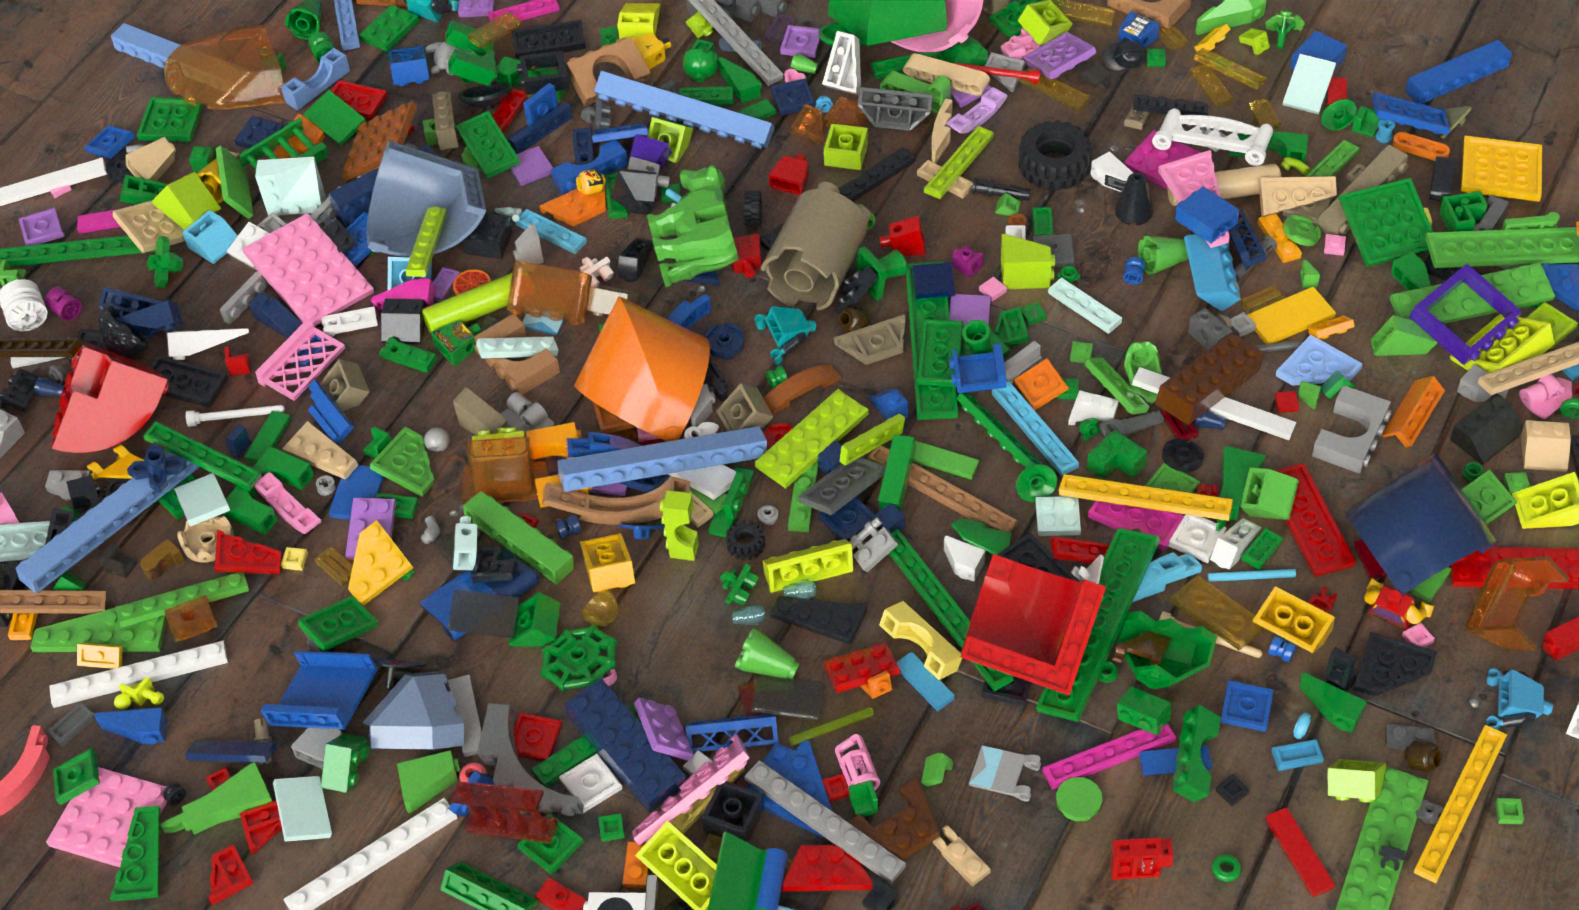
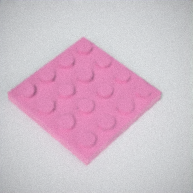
(100, 818)

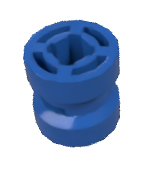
(1134, 270)
(1282, 648)

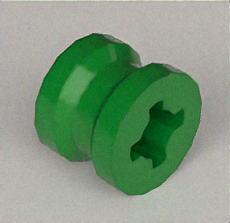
(776, 376)

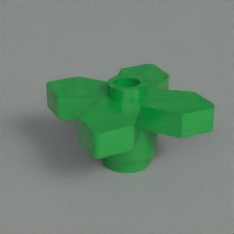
(163, 262)

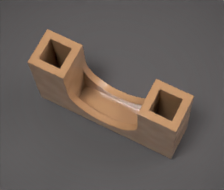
(1163, 12)
(622, 53)
(524, 374)

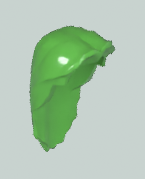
(1144, 356)

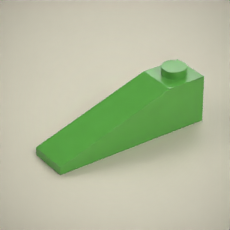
(1231, 13)

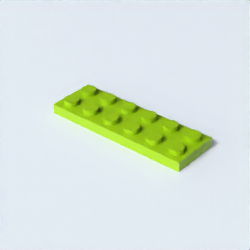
(804, 443)

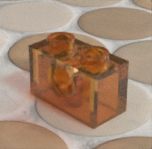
(190, 618)

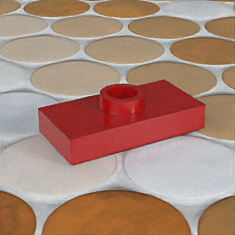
(559, 897)

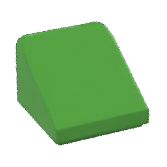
(1007, 205)
(1309, 275)
(1309, 394)

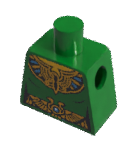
(456, 341)

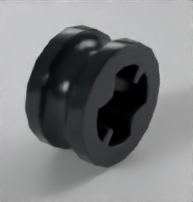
(174, 793)

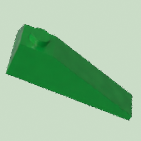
(967, 52)

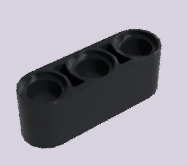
(1442, 178)

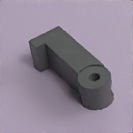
(1495, 212)

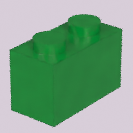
(1144, 710)

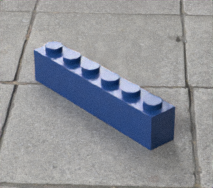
(1458, 72)

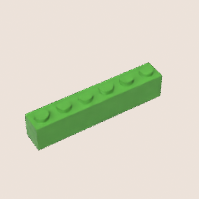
(519, 537)

